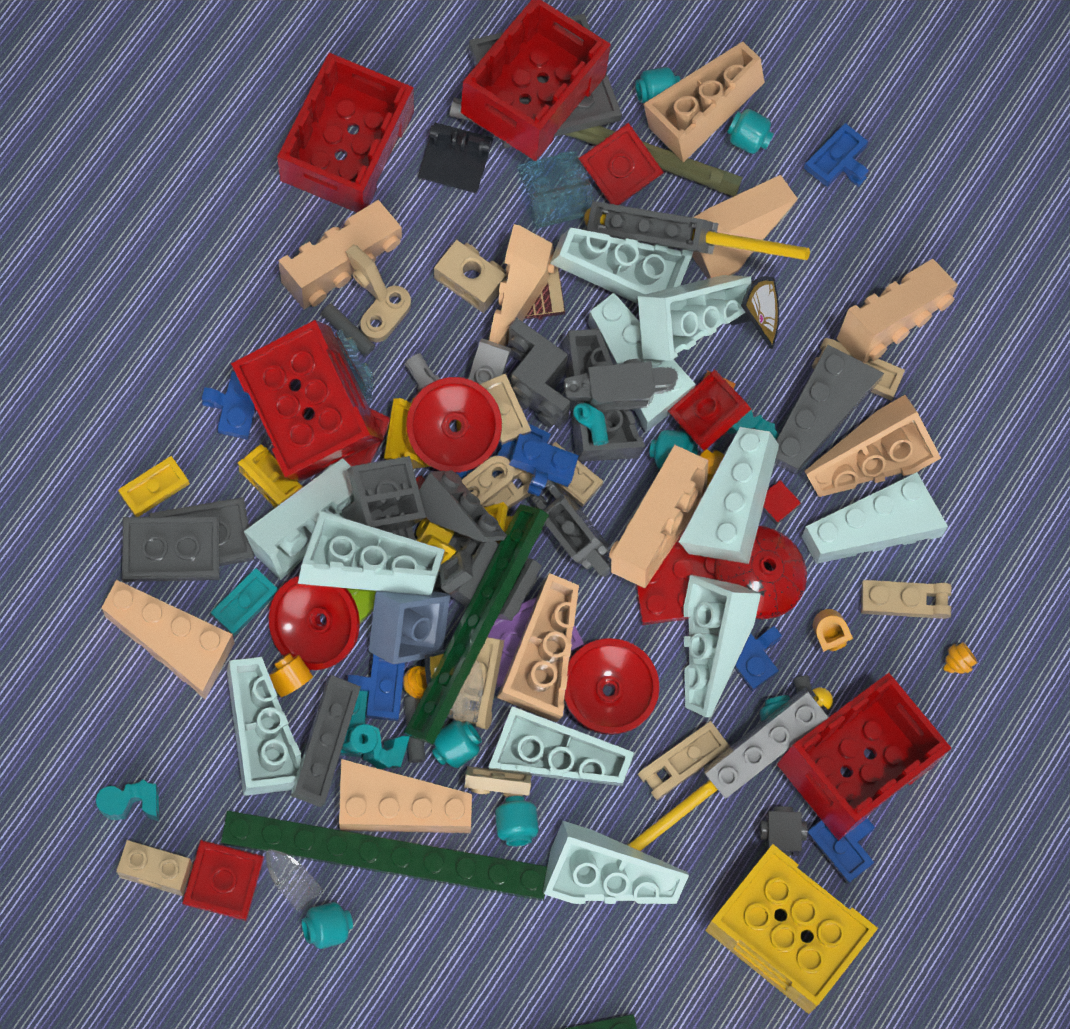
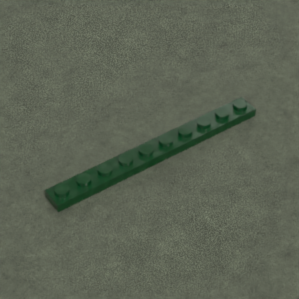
(385, 855)

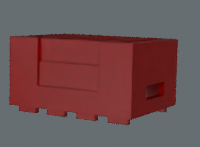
(510, 71)
(342, 98)
(341, 418)
(877, 720)

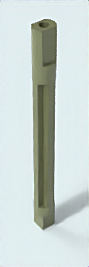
(669, 162)

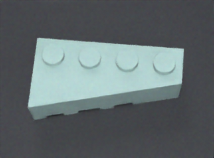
(285, 532)

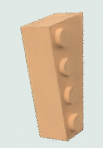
(704, 100)
(326, 264)
(896, 311)
(660, 517)
(173, 637)
(541, 659)
(398, 803)

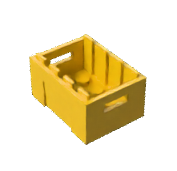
(774, 947)

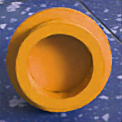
(959, 659)
(415, 681)

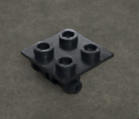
(455, 157)

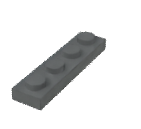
(325, 741)

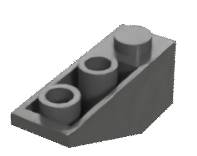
(456, 508)

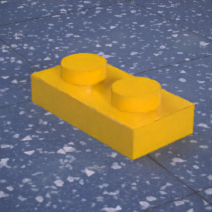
(153, 486)

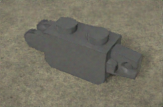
(620, 385)
(574, 530)

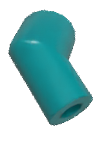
(594, 420)

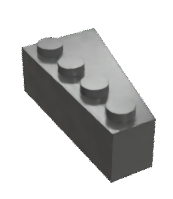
(583, 351)
(827, 400)

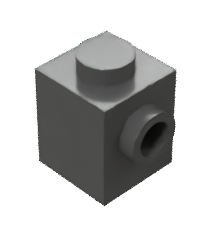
(784, 830)

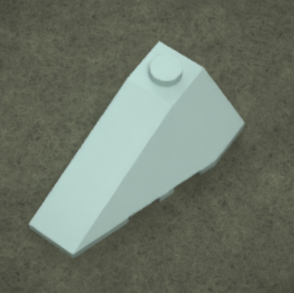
(719, 626)
(598, 868)

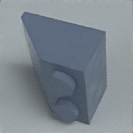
(408, 625)

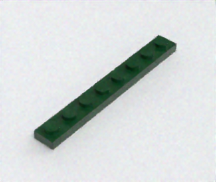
(476, 624)

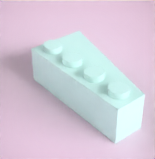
(620, 264)
(685, 313)
(623, 341)
(733, 503)
(881, 520)
(368, 559)
(263, 738)
(555, 751)

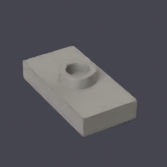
(489, 361)

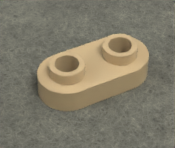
(387, 313)
(483, 481)

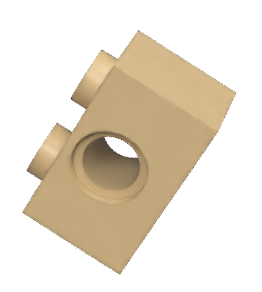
(478, 291)
(154, 868)

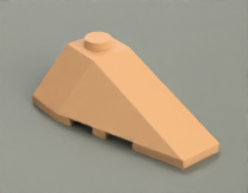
(744, 215)
(527, 274)
(880, 447)

